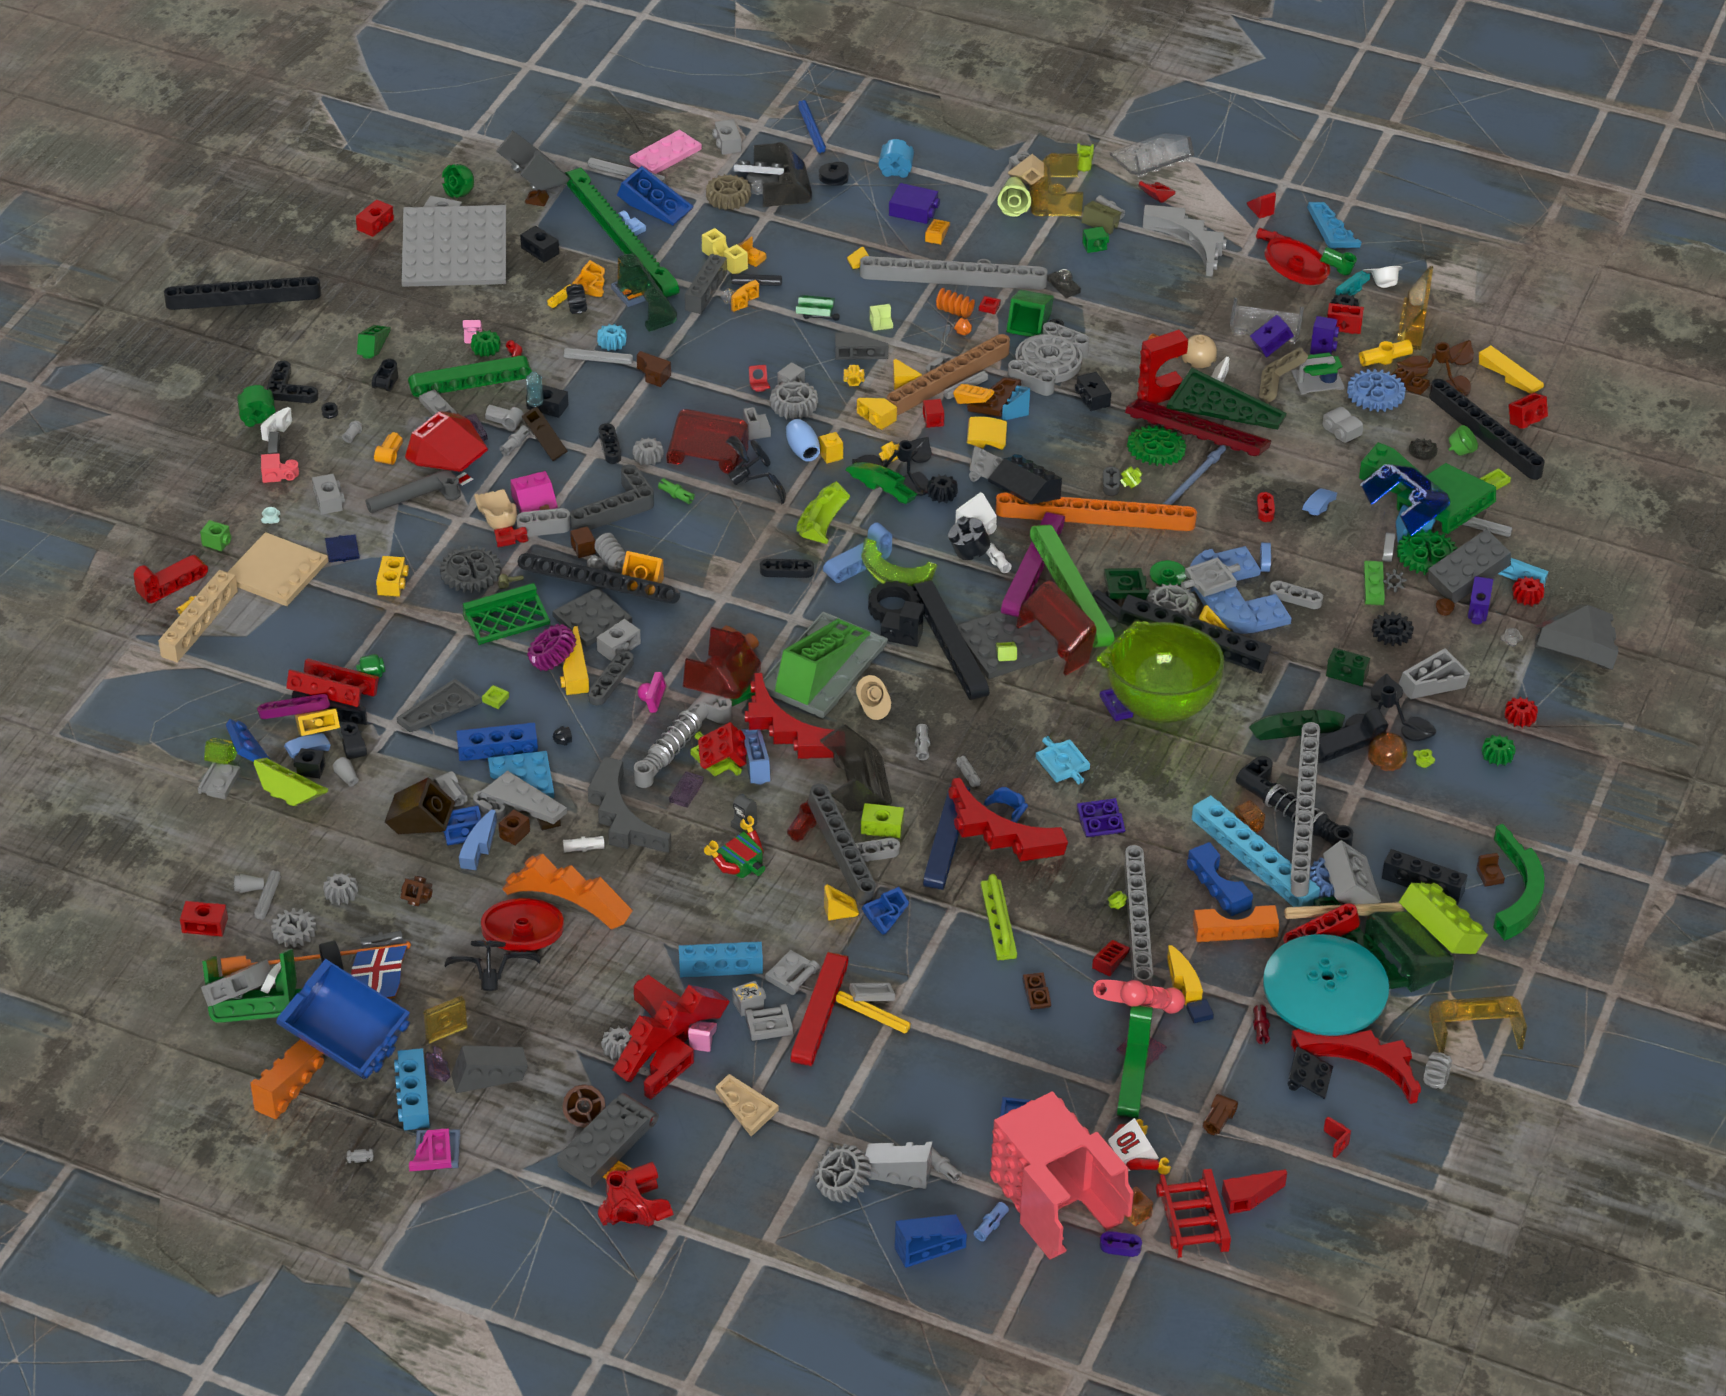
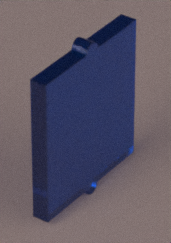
(342, 548)

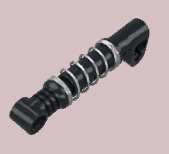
(1280, 799)

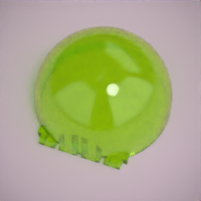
(1163, 670)

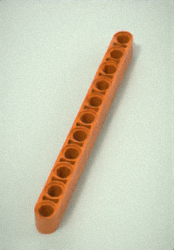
(1101, 512)

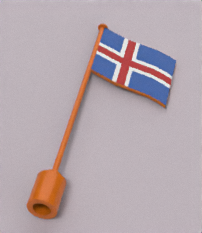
(373, 966)

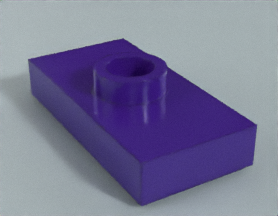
(1114, 706)

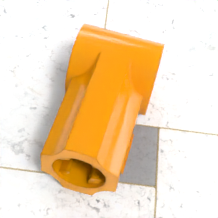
(388, 451)

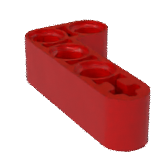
(169, 580)
(1335, 922)

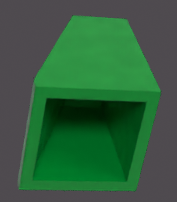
(1029, 313)

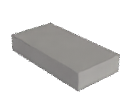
(872, 991)

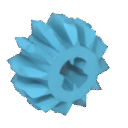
(611, 337)

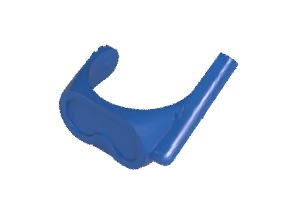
(1011, 798)

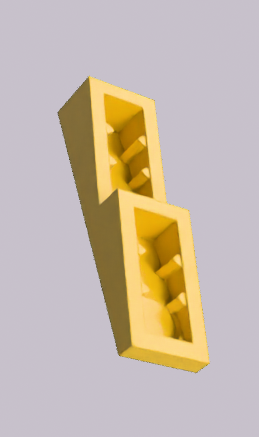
(1513, 373)

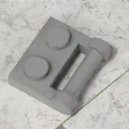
(788, 968)
(769, 1022)

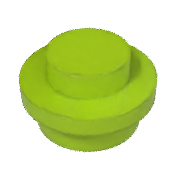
(1117, 900)

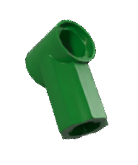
(1343, 262)

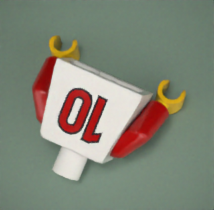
(1134, 1148)

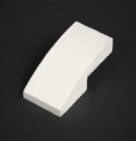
(277, 422)
(270, 980)

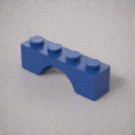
(1231, 895)

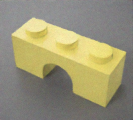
(715, 243)

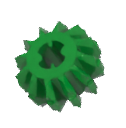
(485, 343)
(1498, 750)

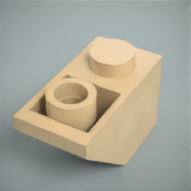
(1029, 170)

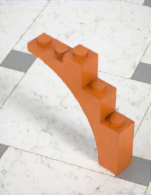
(569, 884)

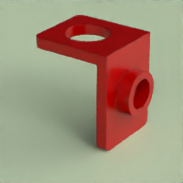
(758, 384)
(1339, 1132)

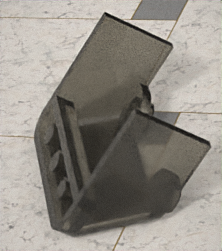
(792, 185)
(863, 770)

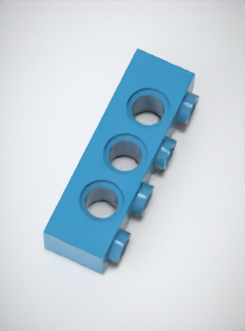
(720, 959)
(413, 1089)

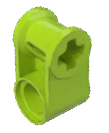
(1085, 157)

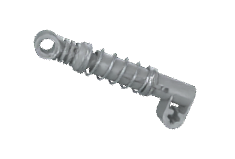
(688, 722)

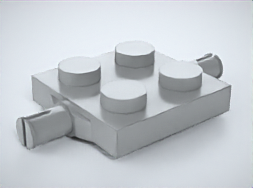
(1210, 577)

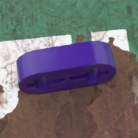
(1120, 1244)

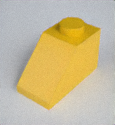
(831, 447)
(317, 721)

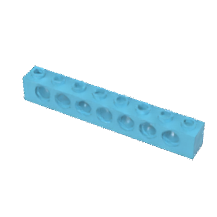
(1250, 849)

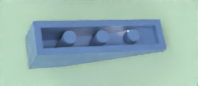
(756, 757)

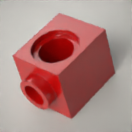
(933, 413)

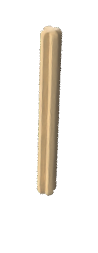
(1316, 911)

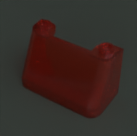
(705, 437)

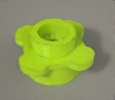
(1424, 758)

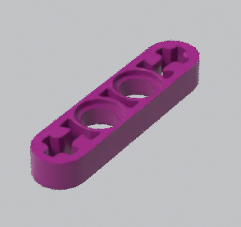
(293, 706)

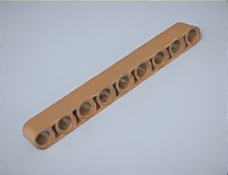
(950, 373)

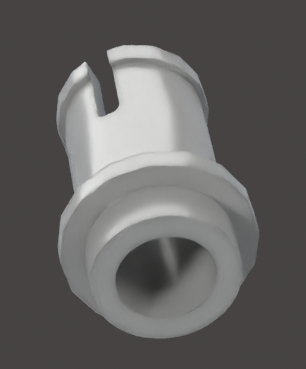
(354, 428)

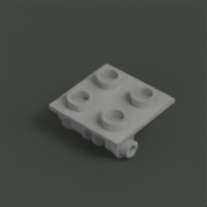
(982, 464)

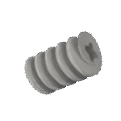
(610, 552)

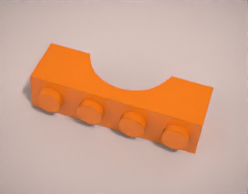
(1213, 927)

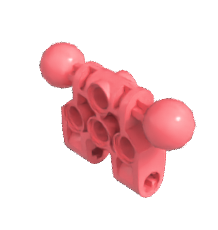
(1136, 993)

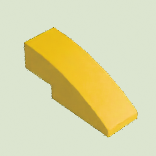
(1183, 975)

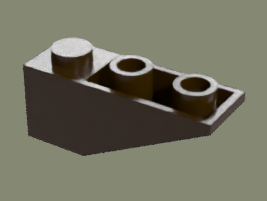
(544, 433)

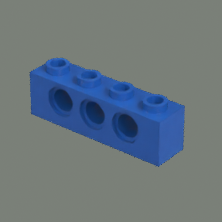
(496, 741)

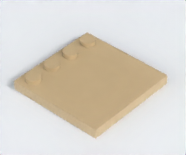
(277, 568)

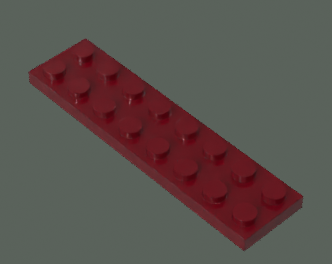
(1197, 426)

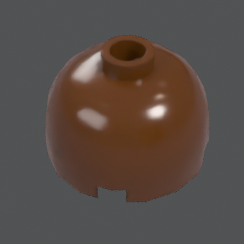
(573, 1109)

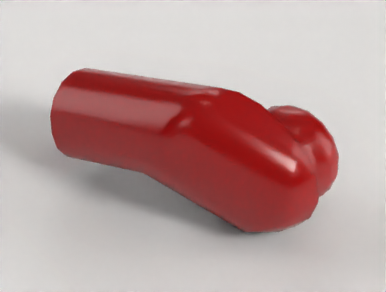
(514, 348)

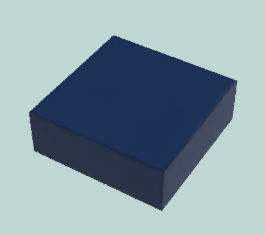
(1200, 1011)

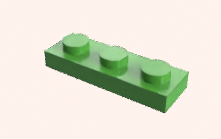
(1374, 583)

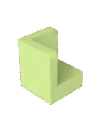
(880, 317)

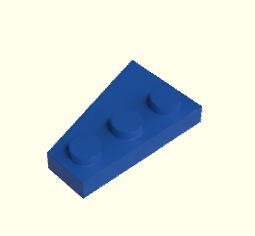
(244, 741)

